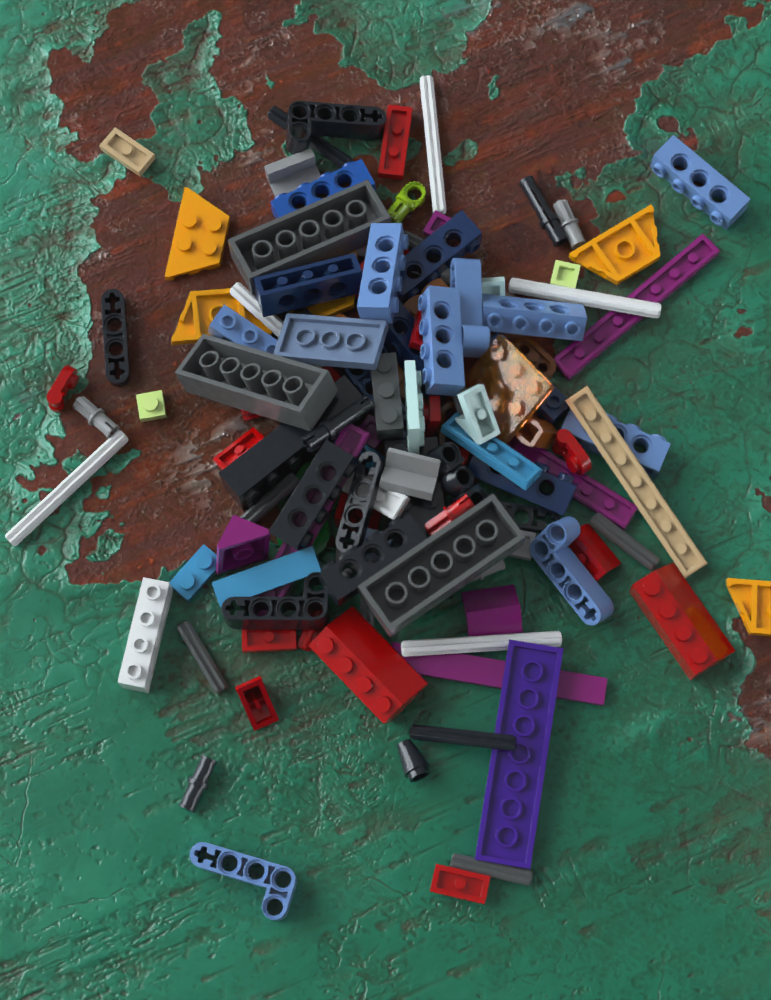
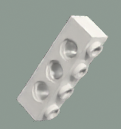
(145, 635)

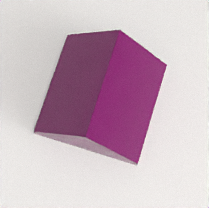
(241, 545)
(492, 611)

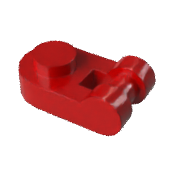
(66, 380)
(572, 452)

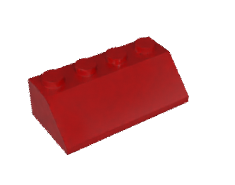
(681, 620)
(368, 665)

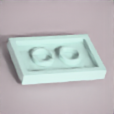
(413, 407)

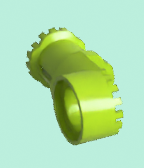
(403, 204)

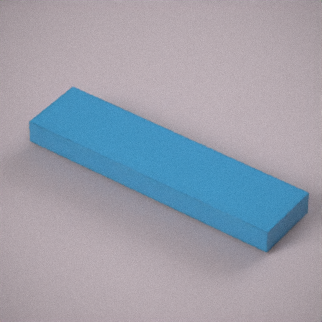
(495, 454)
(268, 575)

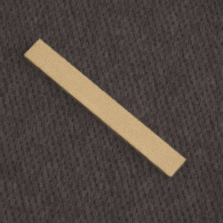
(636, 482)

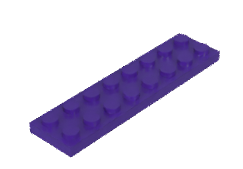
(518, 775)

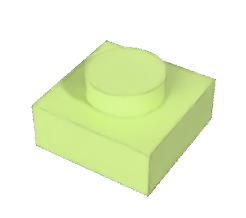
(565, 274)
(151, 406)

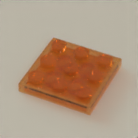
(511, 385)

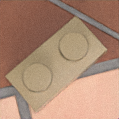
(127, 151)

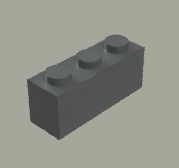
(387, 398)

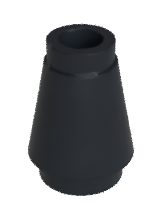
(413, 762)

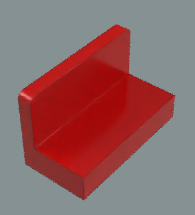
(594, 553)

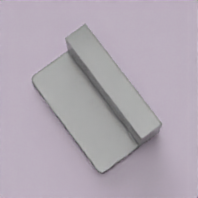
(292, 171)
(410, 474)

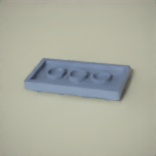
(332, 341)

